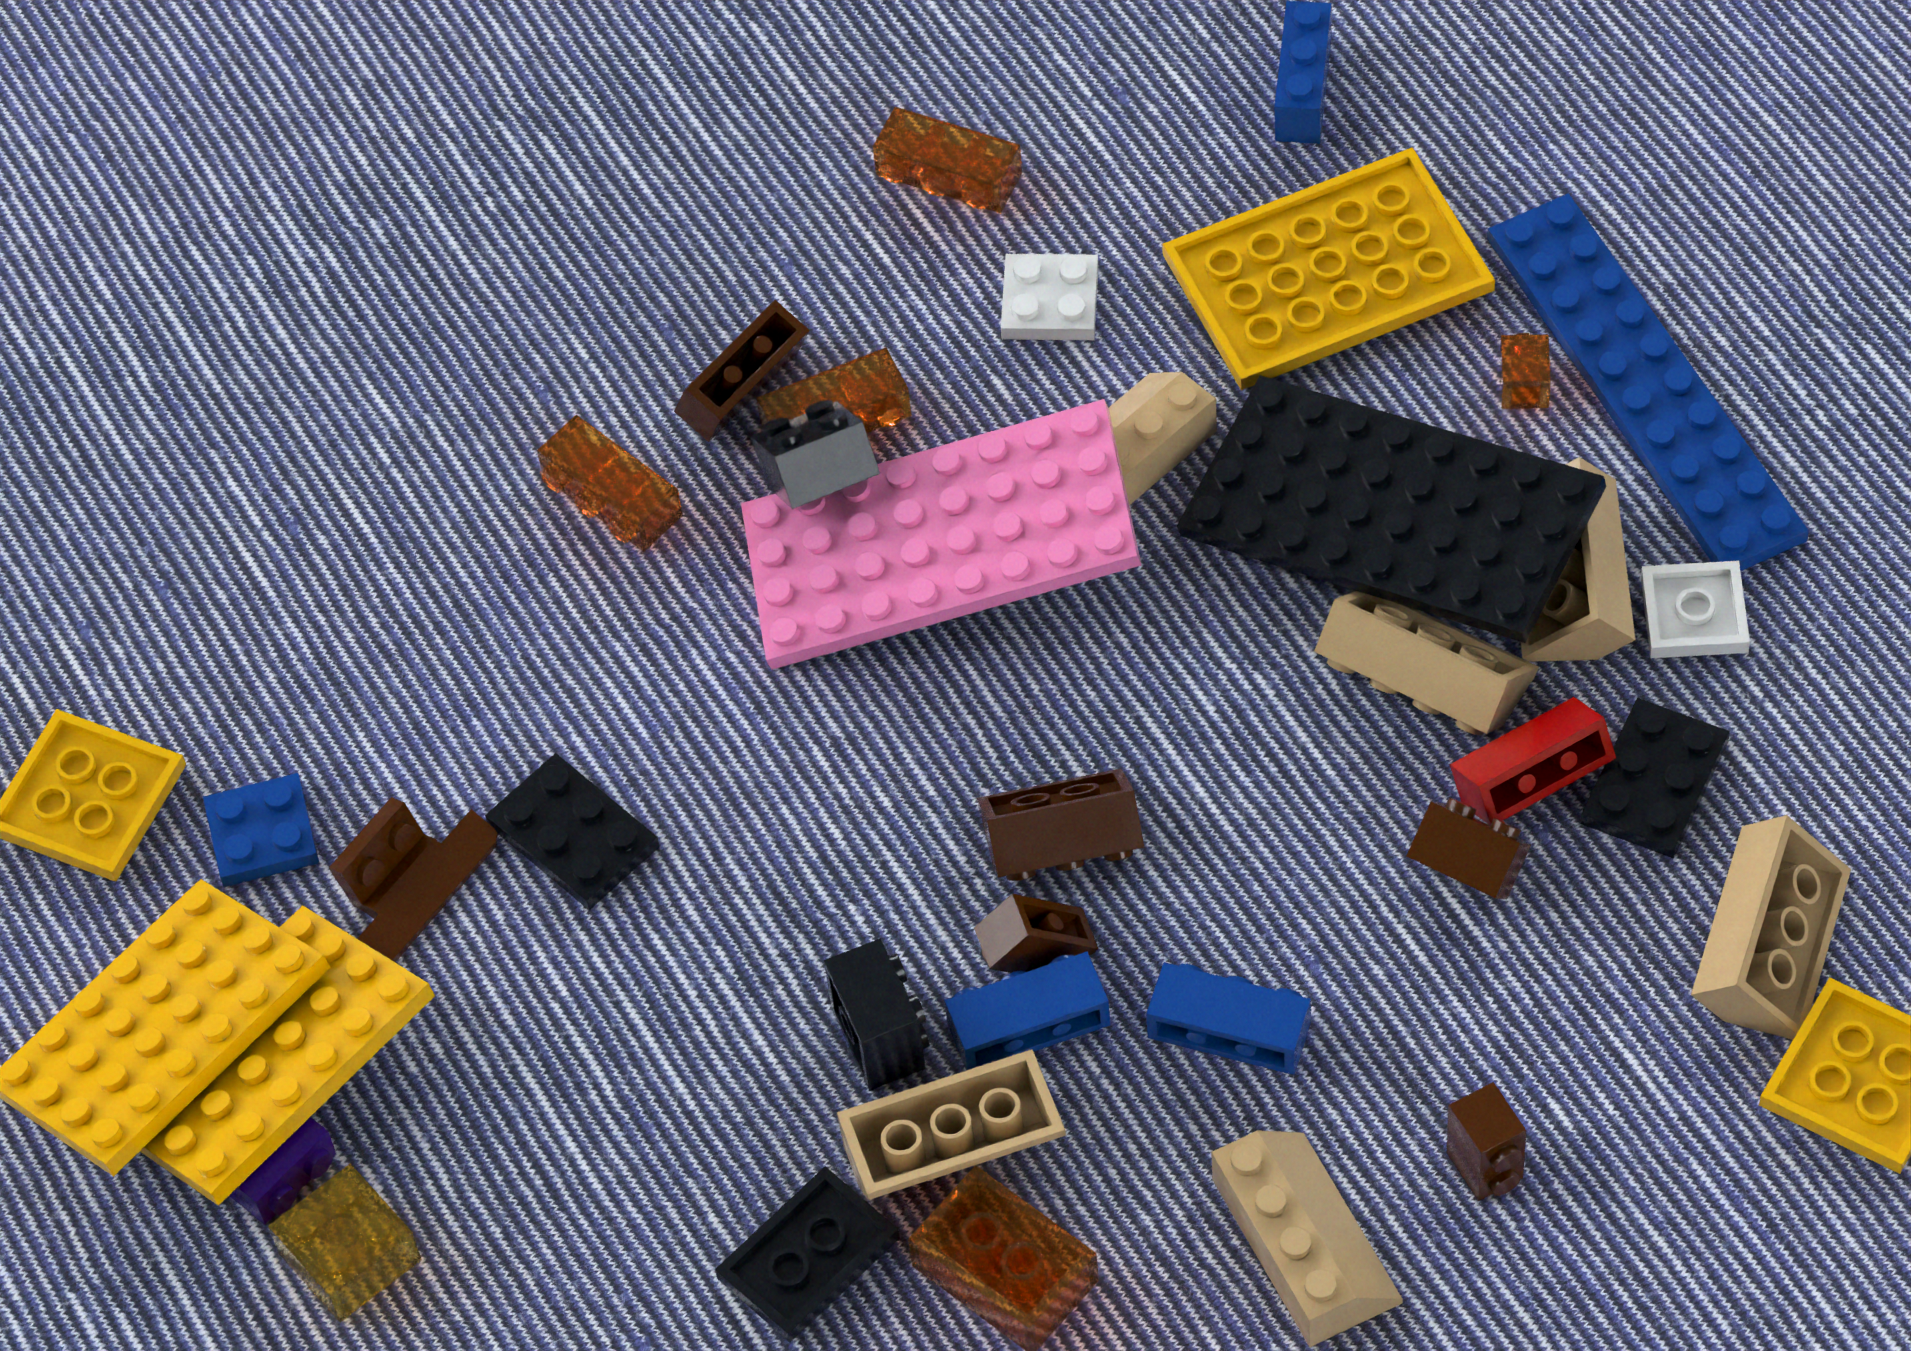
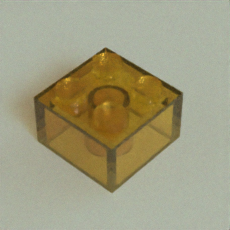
(345, 1242)

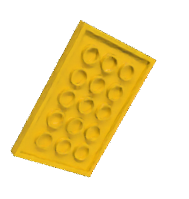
(1327, 268)
(158, 1026)
(292, 1063)

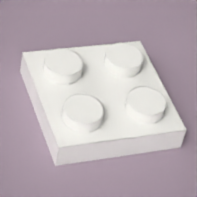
(1049, 297)
(1695, 609)

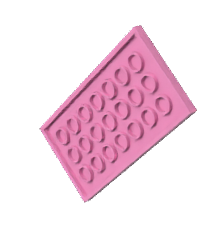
(942, 535)

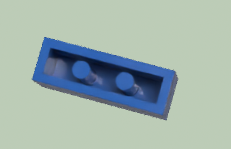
(1303, 72)
(1027, 1010)
(1229, 1017)

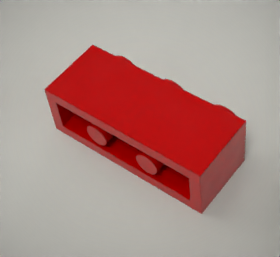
(1533, 760)

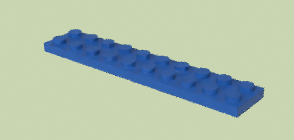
(1647, 385)

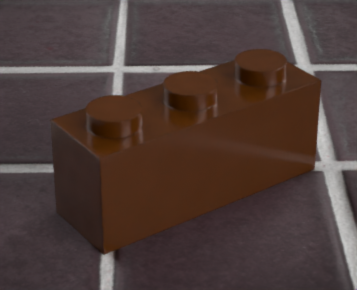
(741, 371)

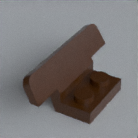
(406, 875)

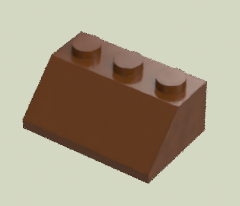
(1061, 824)

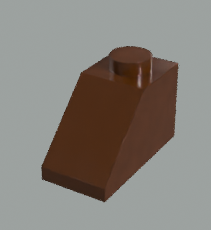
(1031, 933)

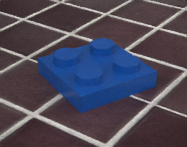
(260, 830)

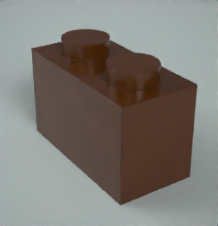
(1469, 849)
(1486, 1142)

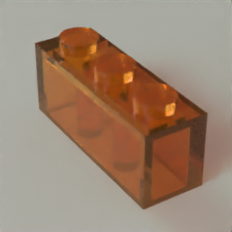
(947, 160)
(865, 386)
(609, 483)

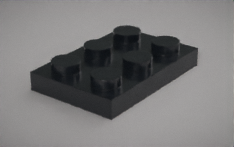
(1656, 778)
(572, 831)
(807, 1254)

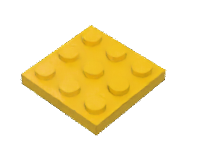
(87, 794)
(1849, 1076)

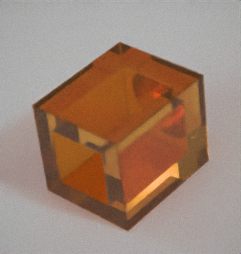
(1525, 371)

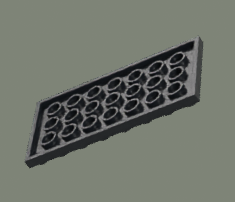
(1393, 507)

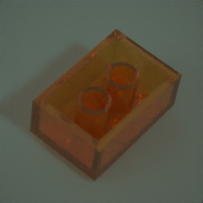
(1003, 1259)

